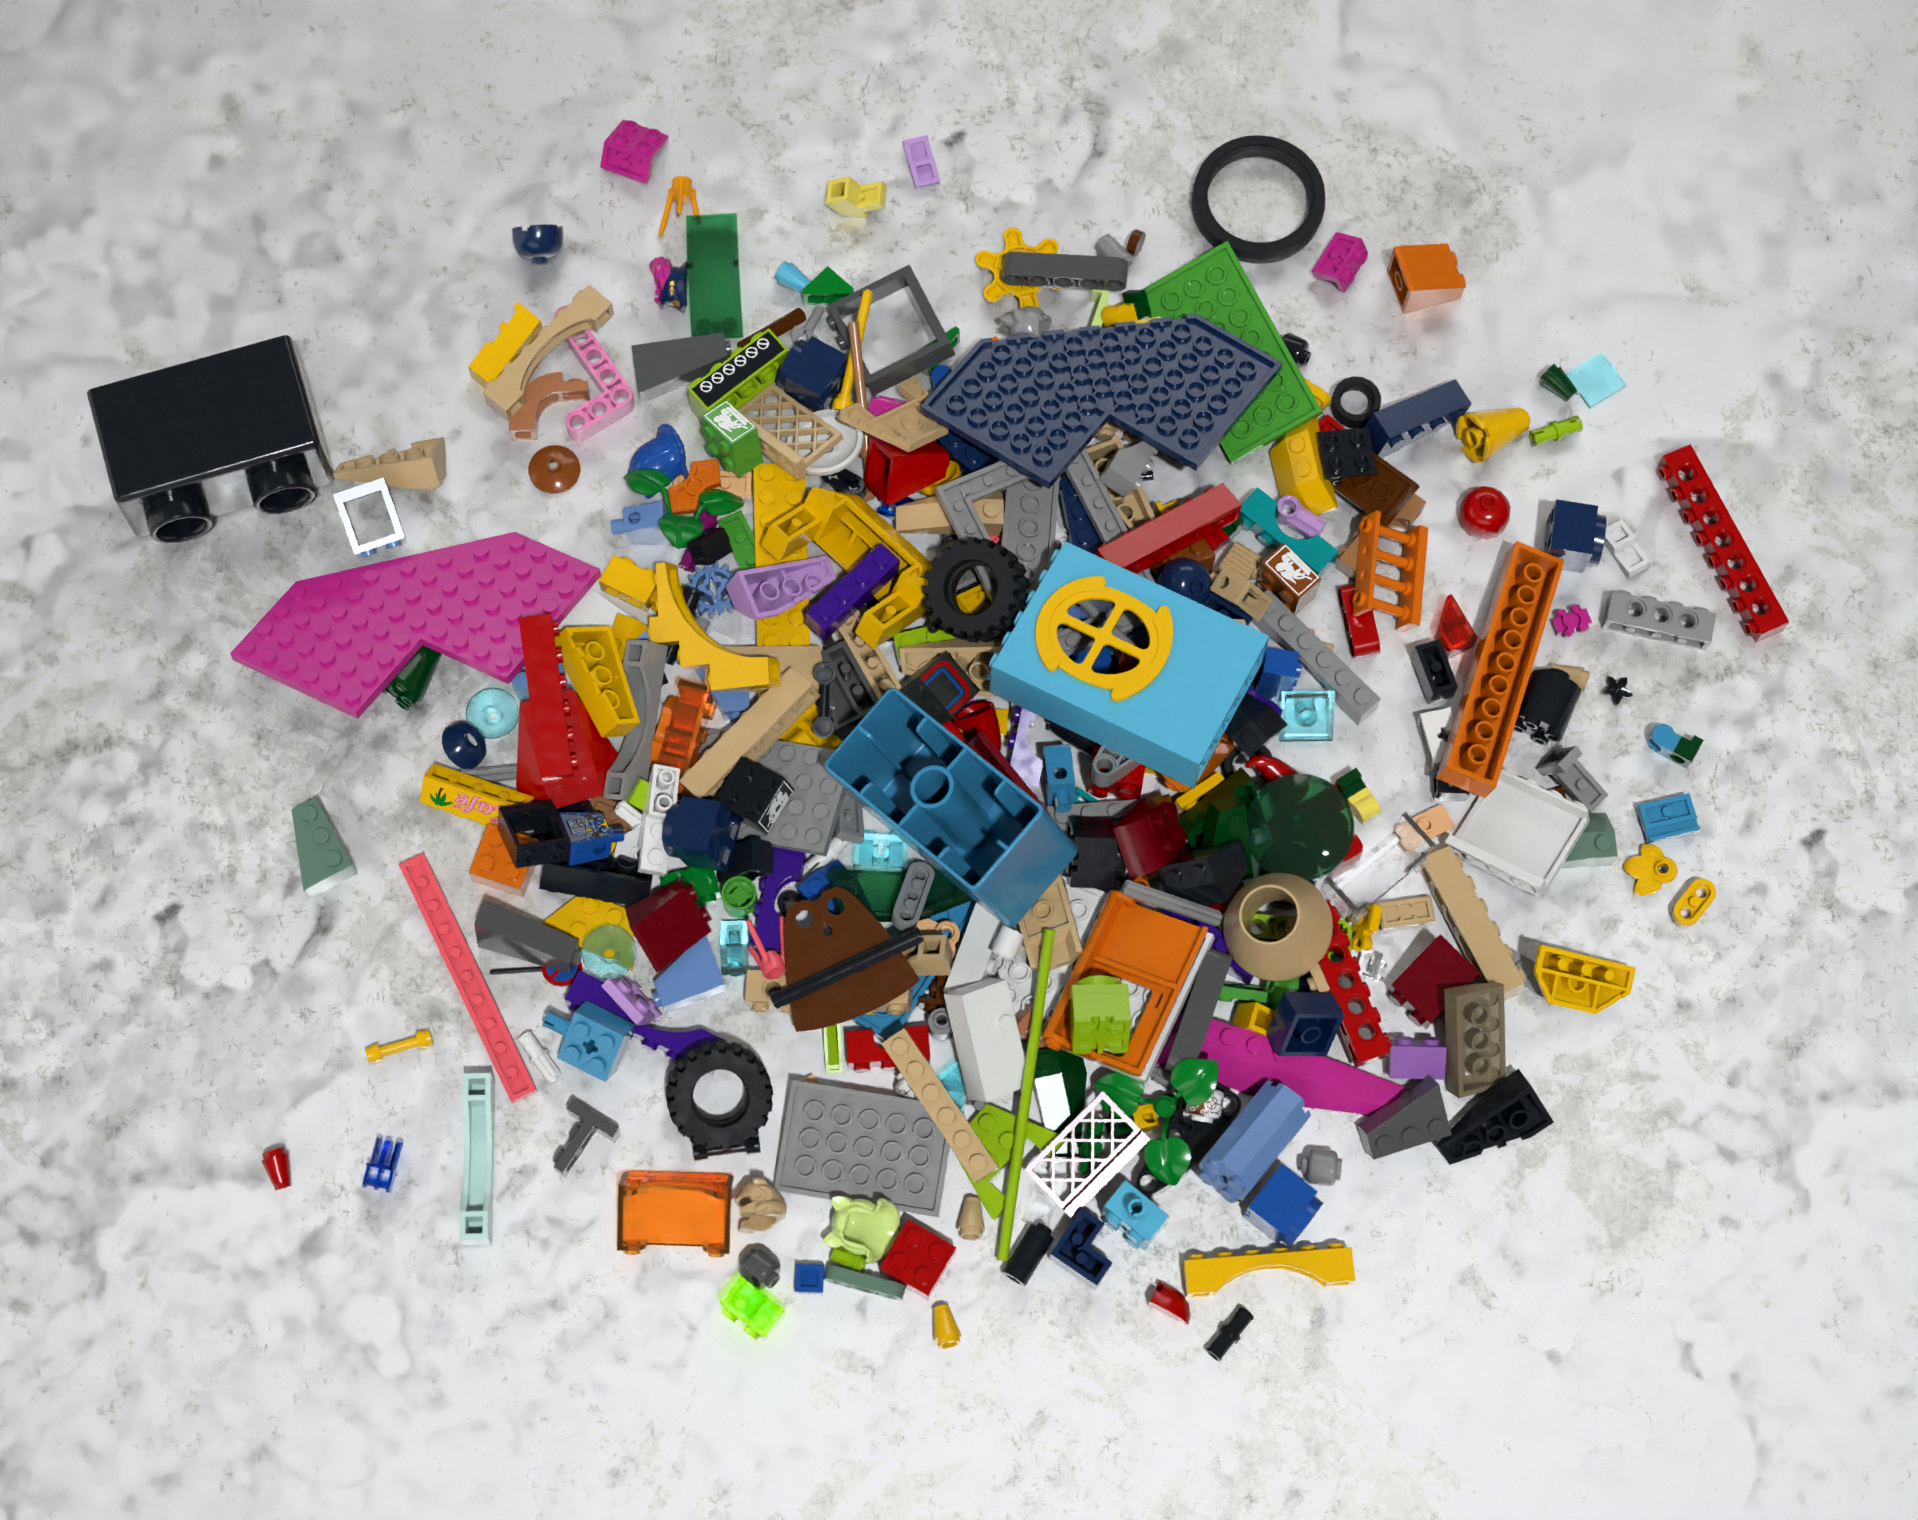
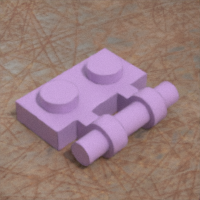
(632, 1000)

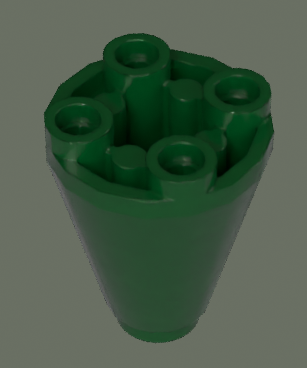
(414, 679)

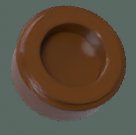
(1136, 242)

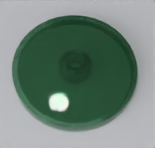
(1300, 827)

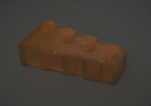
(688, 728)

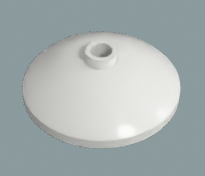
(841, 454)

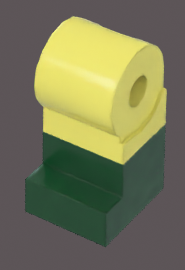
(1361, 801)

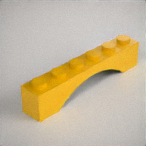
(1325, 1266)

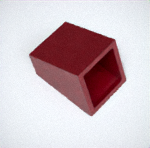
(668, 923)
(1423, 982)

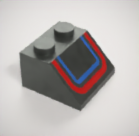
(940, 687)

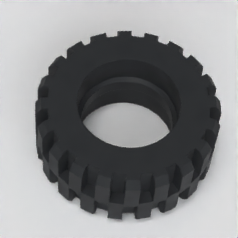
(944, 582)
(725, 1131)

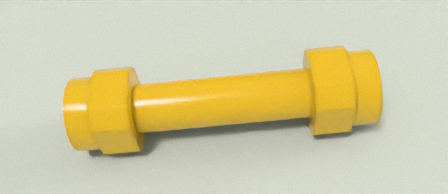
(376, 1053)

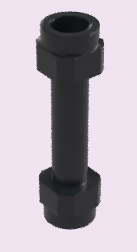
(751, 1147)

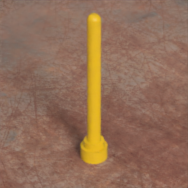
(844, 399)

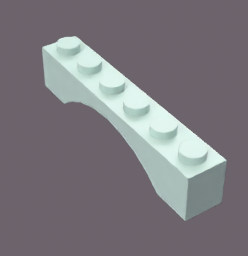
(478, 1159)

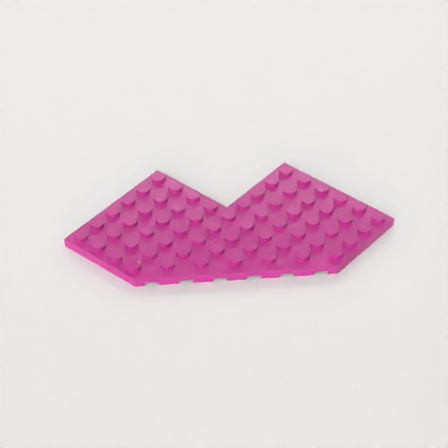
(359, 627)

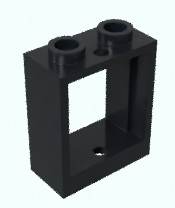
(541, 816)

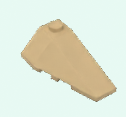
(929, 517)
(970, 656)

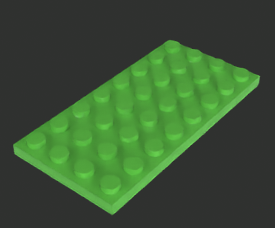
(1223, 294)

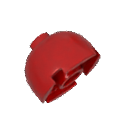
(1484, 512)

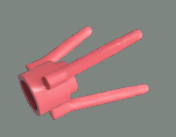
(770, 962)

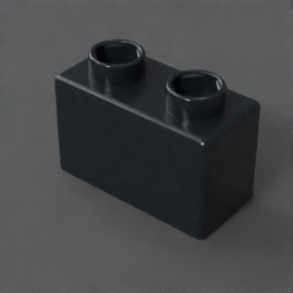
(211, 440)

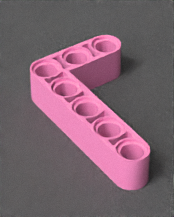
(609, 391)

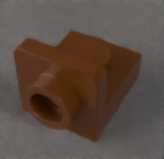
(937, 988)

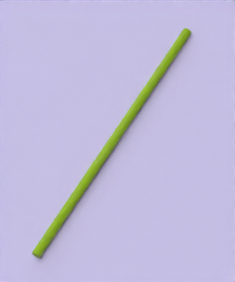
(1025, 1097)

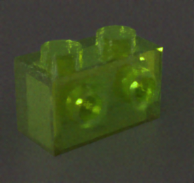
(752, 1309)

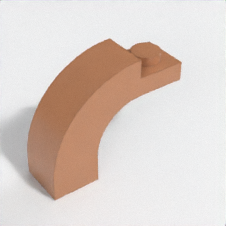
(541, 394)

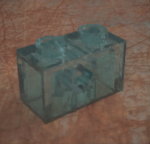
(893, 859)

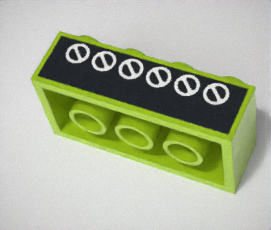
(741, 375)

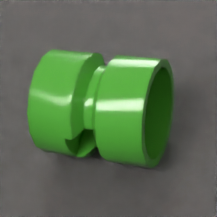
(739, 897)

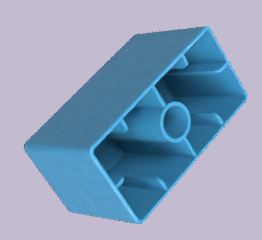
(952, 807)

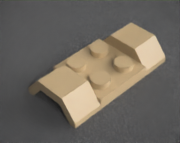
(1055, 913)

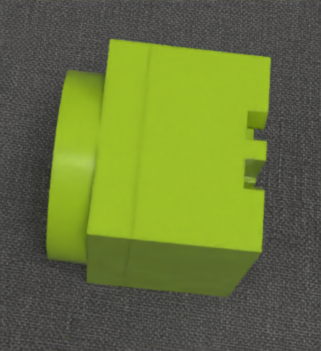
(1100, 1015)

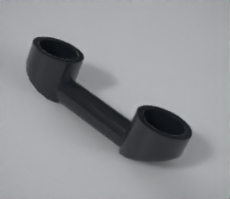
(824, 675)

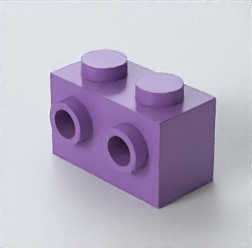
(1416, 1058)

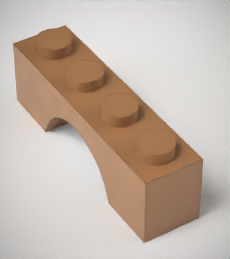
(1405, 518)

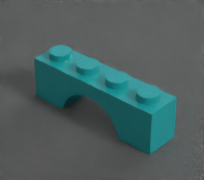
(1259, 517)

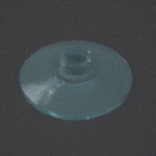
(488, 702)
(605, 939)

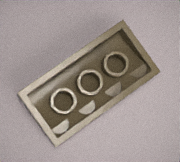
(1474, 1038)

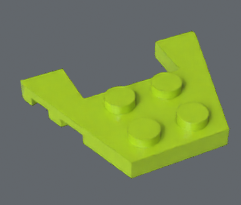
(997, 1132)

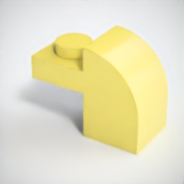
(855, 200)

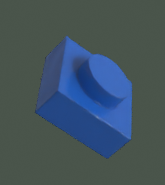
(809, 1279)

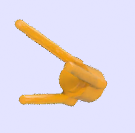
(681, 193)

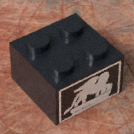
(755, 794)

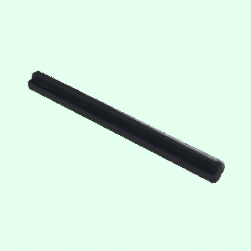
(847, 968)

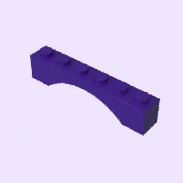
(673, 1043)

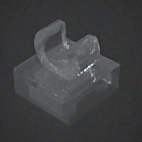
(1370, 963)

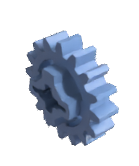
(710, 575)

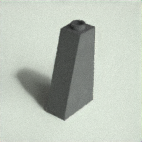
(676, 362)
(525, 939)

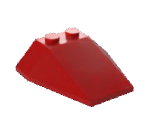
(592, 751)

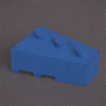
(1277, 673)

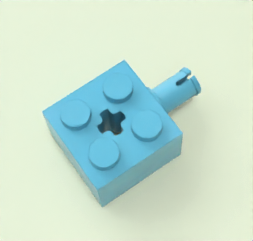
(1134, 1216)

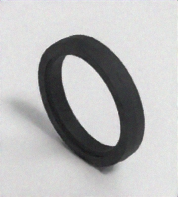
(1269, 148)

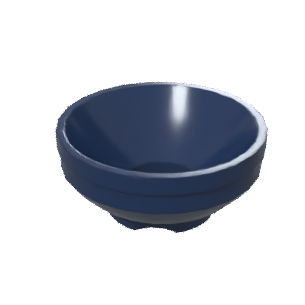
(460, 749)

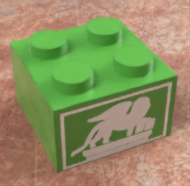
(731, 439)

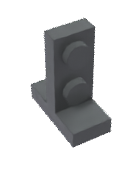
(581, 1136)

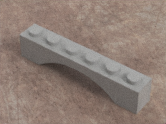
(1126, 467)
(644, 671)
(1350, 691)

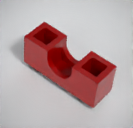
(865, 1054)

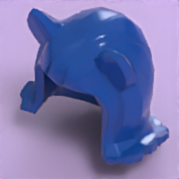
(662, 453)

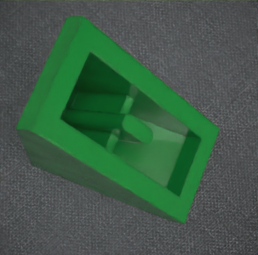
(826, 289)

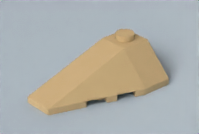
(413, 468)

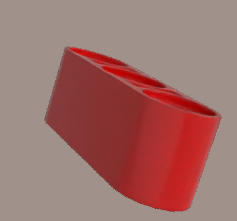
(1360, 629)

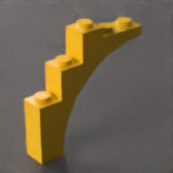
(696, 649)

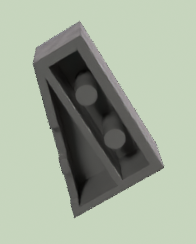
(849, 692)
(1407, 1122)

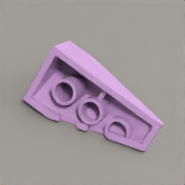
(778, 587)

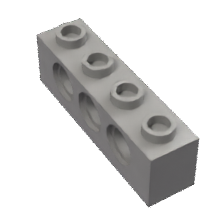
(1646, 626)

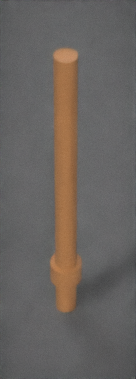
(859, 379)

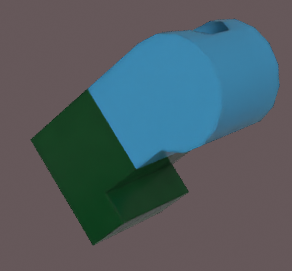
(1673, 746)

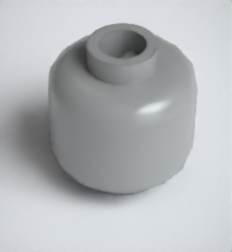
(1322, 1167)

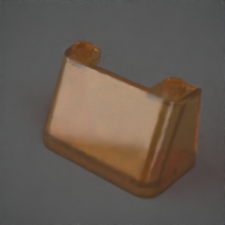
(675, 1210)

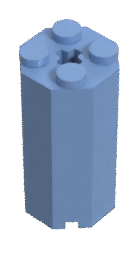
(1253, 1141)

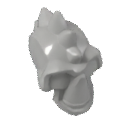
(1028, 321)

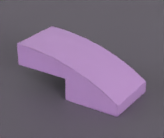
(921, 161)

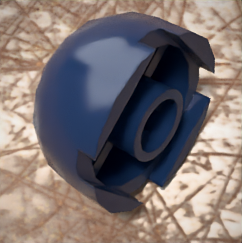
(538, 242)
(1187, 578)

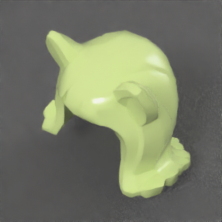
(864, 1227)

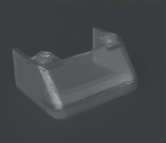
(1379, 870)

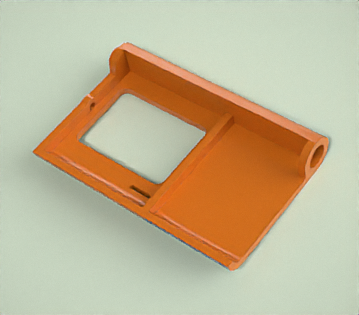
(1142, 950)

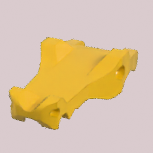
(802, 732)

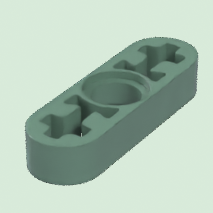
(865, 1283)

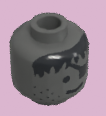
(760, 1268)

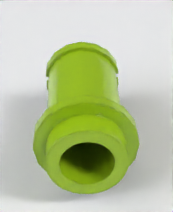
(848, 1259)

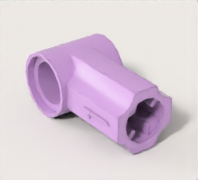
(1301, 520)

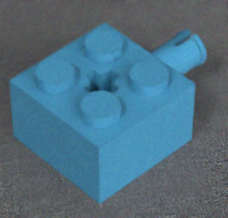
(592, 1039)

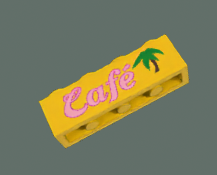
(467, 795)

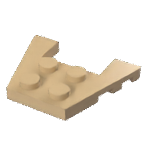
(902, 425)

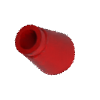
(277, 1167)

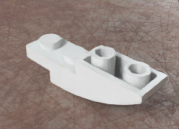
(660, 797)

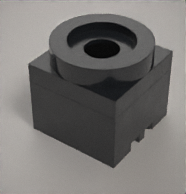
(1098, 853)

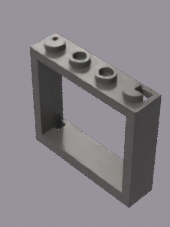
(911, 364)

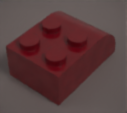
(1149, 835)

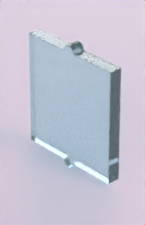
(1596, 380)

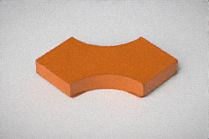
(685, 496)
(665, 721)

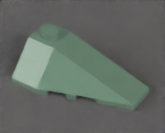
(1595, 845)

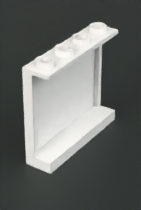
(1520, 833)

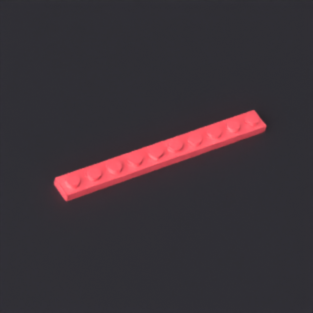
(468, 979)

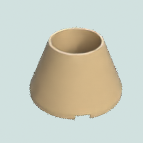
(1299, 949)

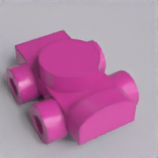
(1568, 623)

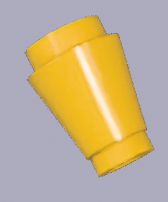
(945, 1327)

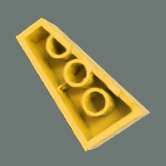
(599, 678)

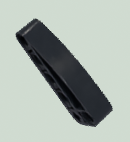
(1199, 1137)

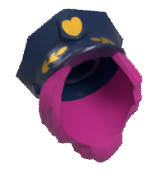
(670, 283)

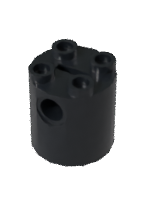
(1547, 705)

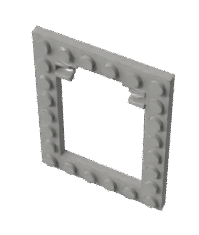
(958, 500)

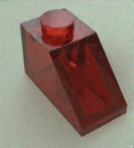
(1454, 629)

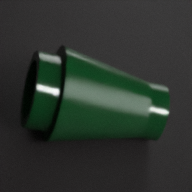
(1558, 382)

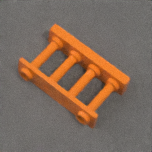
(1412, 571)

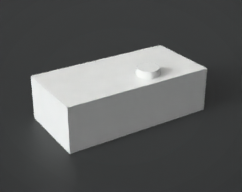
(986, 1038)

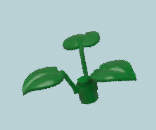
(677, 528)
(1194, 1080)

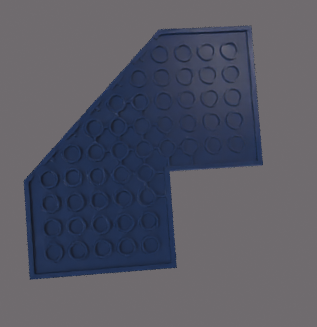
(1051, 394)

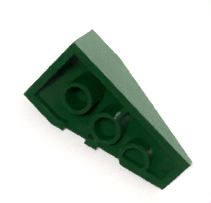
(1060, 1094)

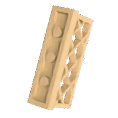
(783, 453)

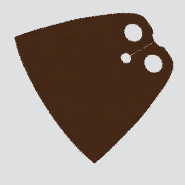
(811, 951)

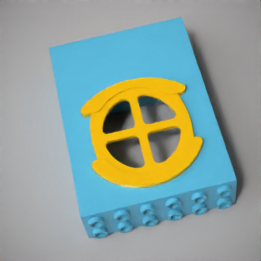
(1161, 711)

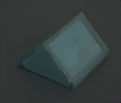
(1307, 715)

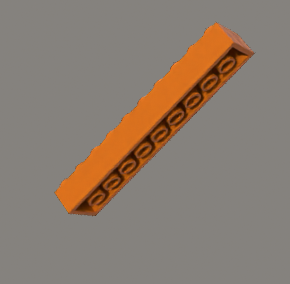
(1500, 670)

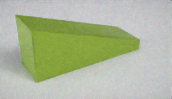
(833, 1049)

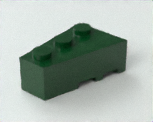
(1193, 820)
(1226, 823)

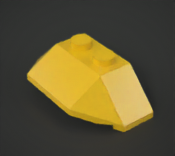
(1300, 469)
(1581, 980)

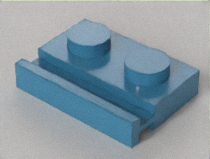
(1668, 818)

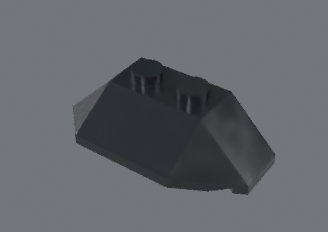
(1204, 874)

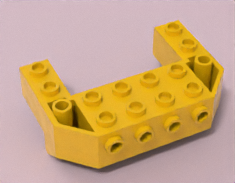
(848, 533)

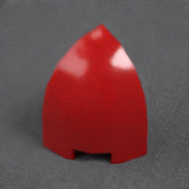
(1171, 1303)

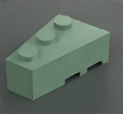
(319, 850)

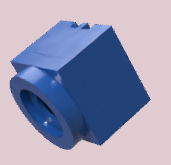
(1283, 1207)

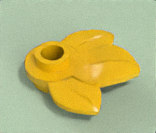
(1646, 870)

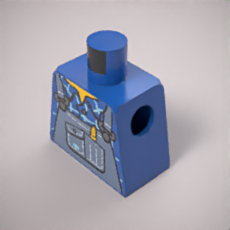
(589, 836)

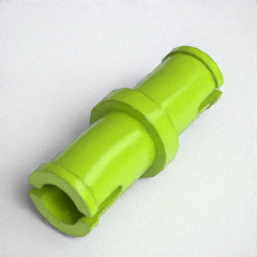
(1555, 430)

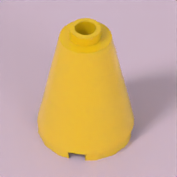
(1490, 431)

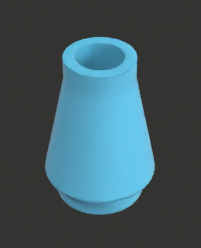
(791, 277)

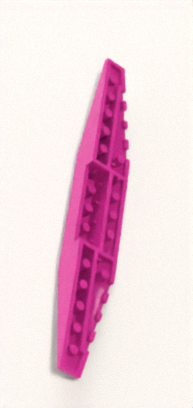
(1250, 1060)

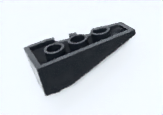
(1253, 726)
(1501, 1115)

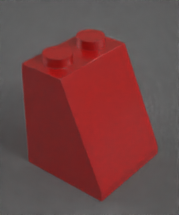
(898, 473)

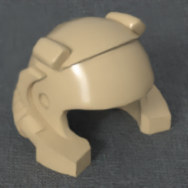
(762, 1204)

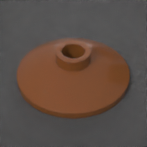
(558, 479)

